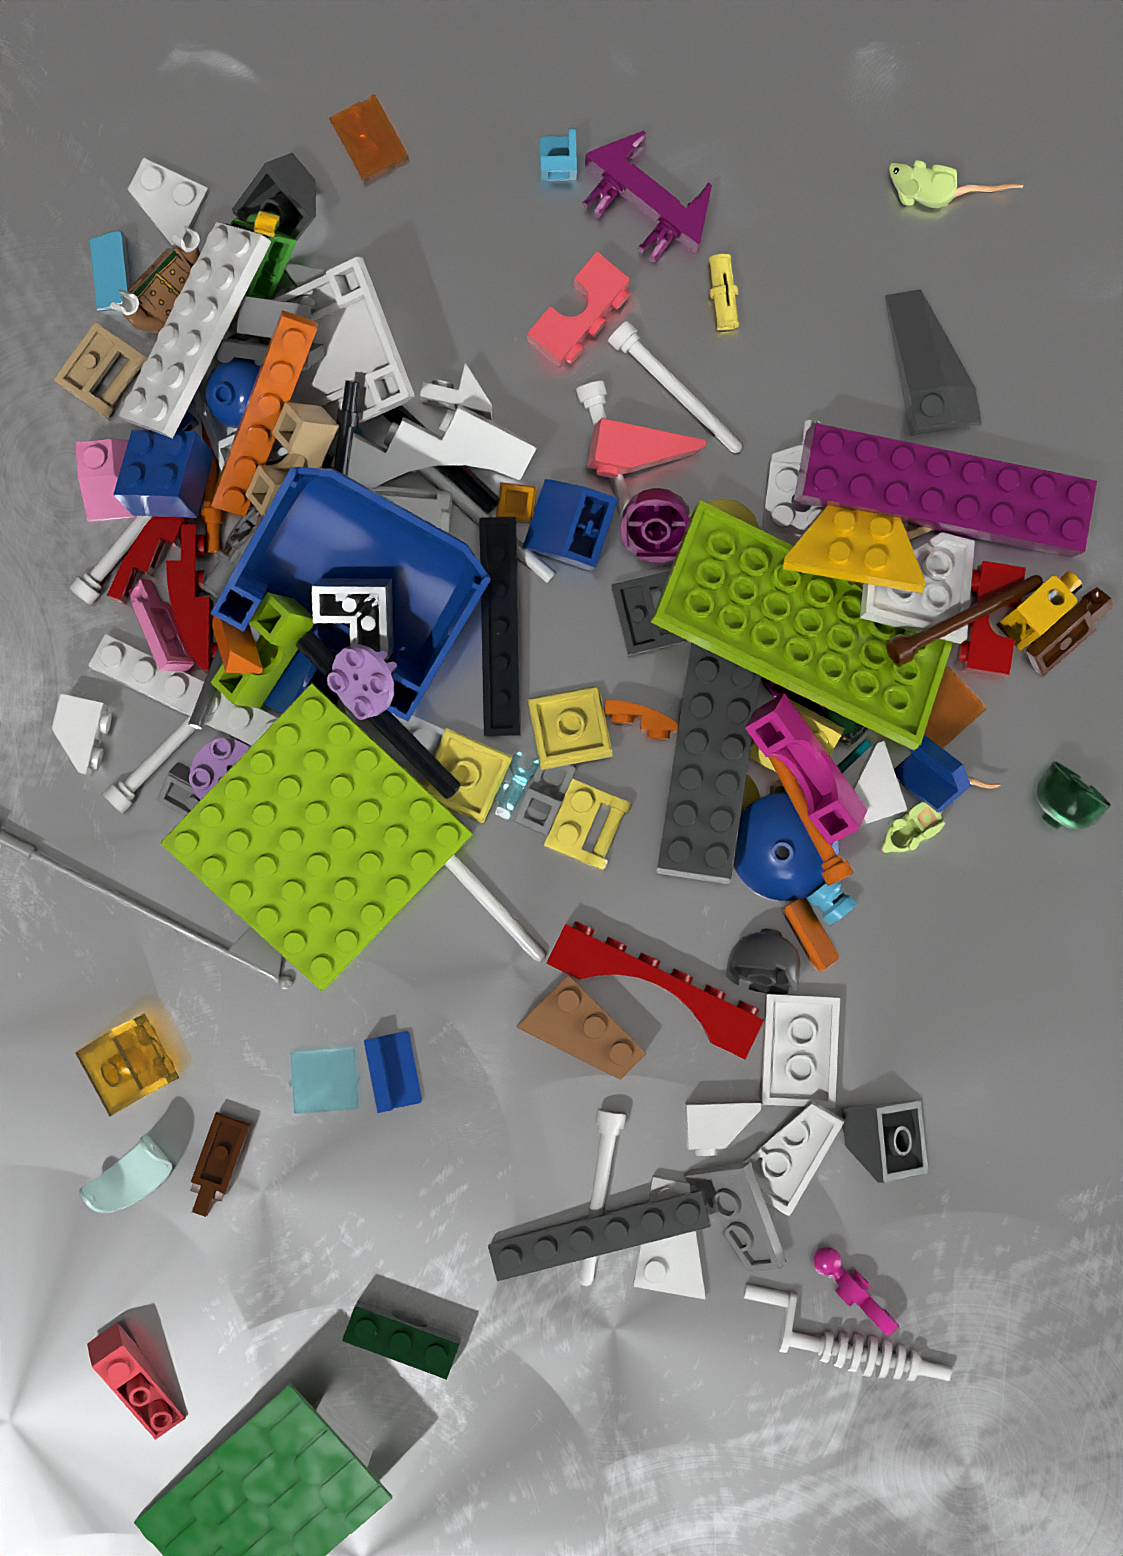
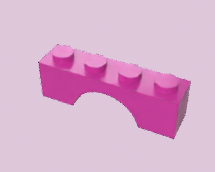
(829, 797)

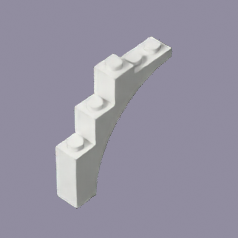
(465, 441)

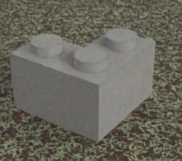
(363, 604)

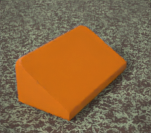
(236, 648)
(810, 934)

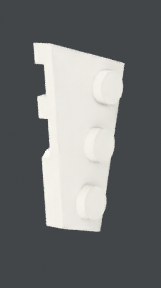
(793, 1156)
(673, 1262)

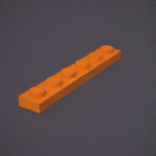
(270, 392)

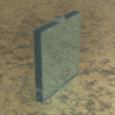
(324, 1080)

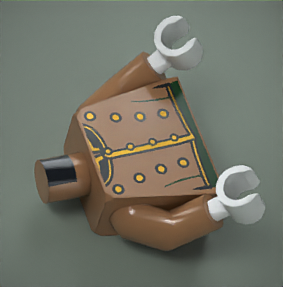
(155, 291)

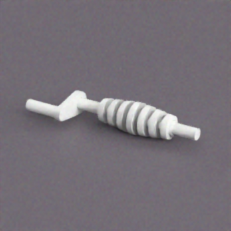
(841, 1350)

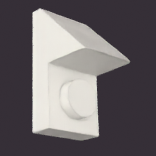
(469, 395)

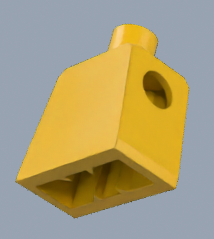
(1041, 609)

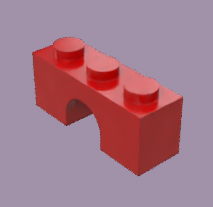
(985, 650)

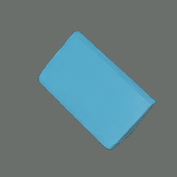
(110, 268)

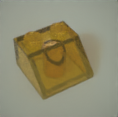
(127, 1064)

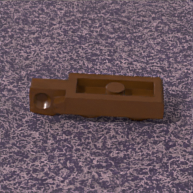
(1068, 631)
(218, 1160)

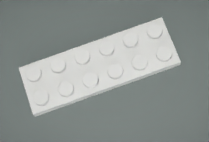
(194, 329)

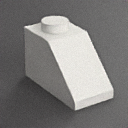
(879, 786)
(716, 1124)

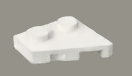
(167, 198)

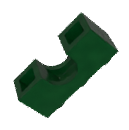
(401, 1341)

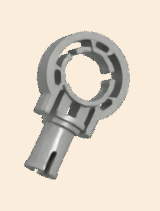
(232, 552)

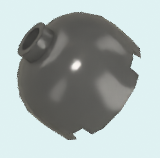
(765, 961)

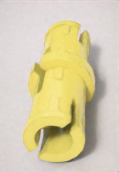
(724, 292)

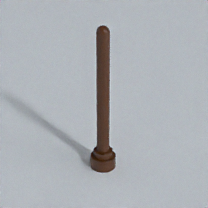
(903, 648)

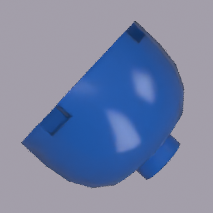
(230, 389)

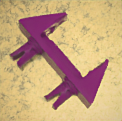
(626, 179)

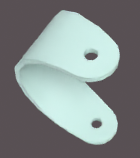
(128, 1179)

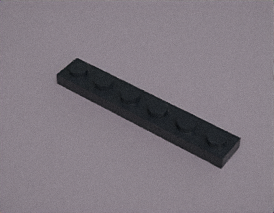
(500, 627)

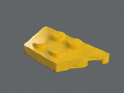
(858, 549)

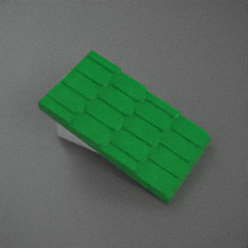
(275, 1487)

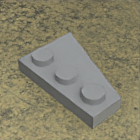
(740, 1206)

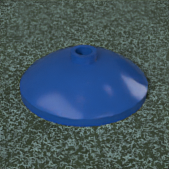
(763, 828)

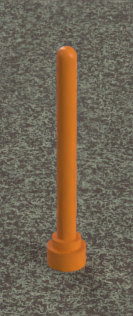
(833, 866)

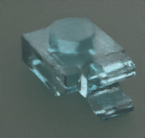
(509, 794)

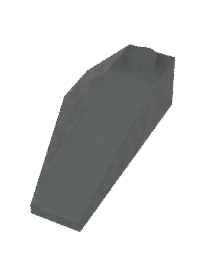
(931, 376)

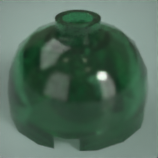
(1068, 799)

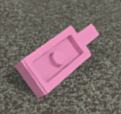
(160, 628)

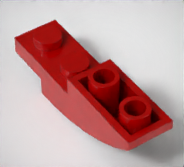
(184, 590)

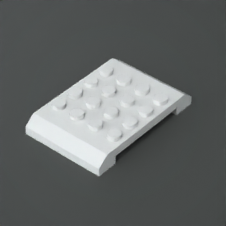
(355, 349)

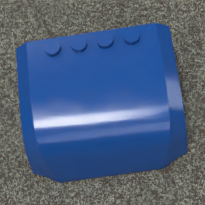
(340, 529)

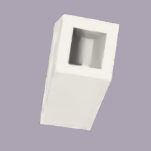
(79, 729)

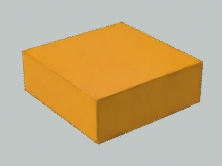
(516, 501)

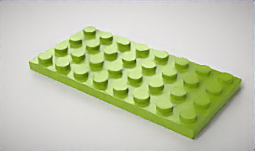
(794, 627)

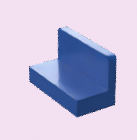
(933, 775)
(393, 1071)

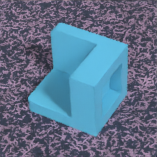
(558, 157)

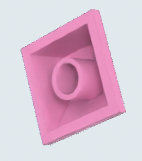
(98, 473)

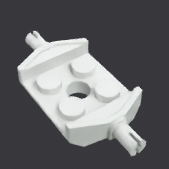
(779, 515)

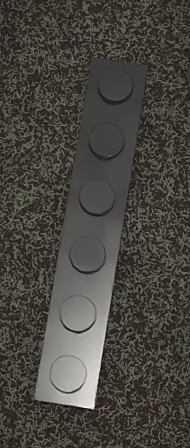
(599, 1235)

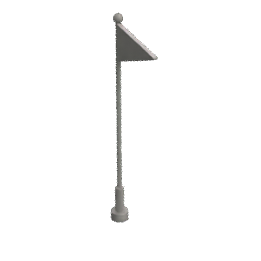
(248, 950)

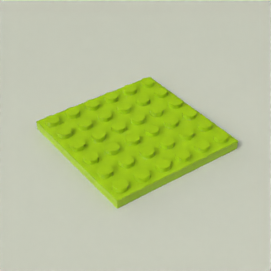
(316, 837)

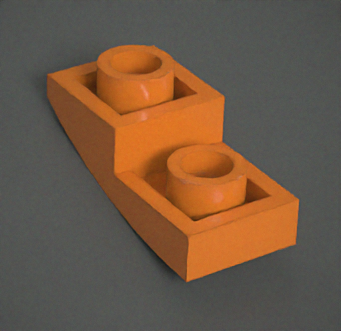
(651, 721)

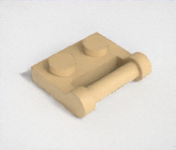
(91, 363)

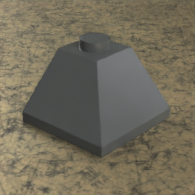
(284, 189)
(887, 1139)

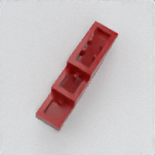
(146, 553)

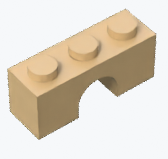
(306, 435)

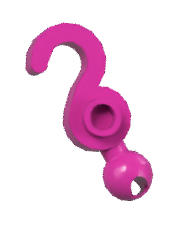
(853, 1288)

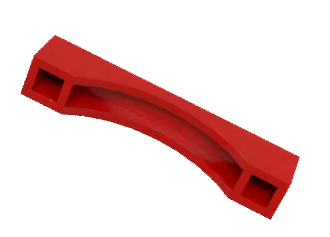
(724, 1024)

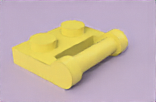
(576, 819)

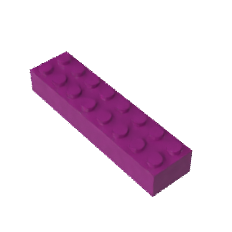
(946, 490)

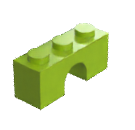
(280, 626)

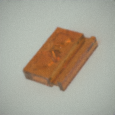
(368, 138)

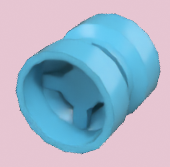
(831, 910)

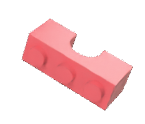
(562, 336)

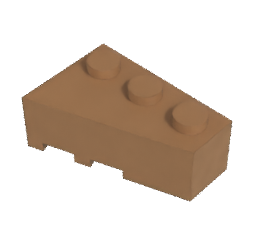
(582, 1029)

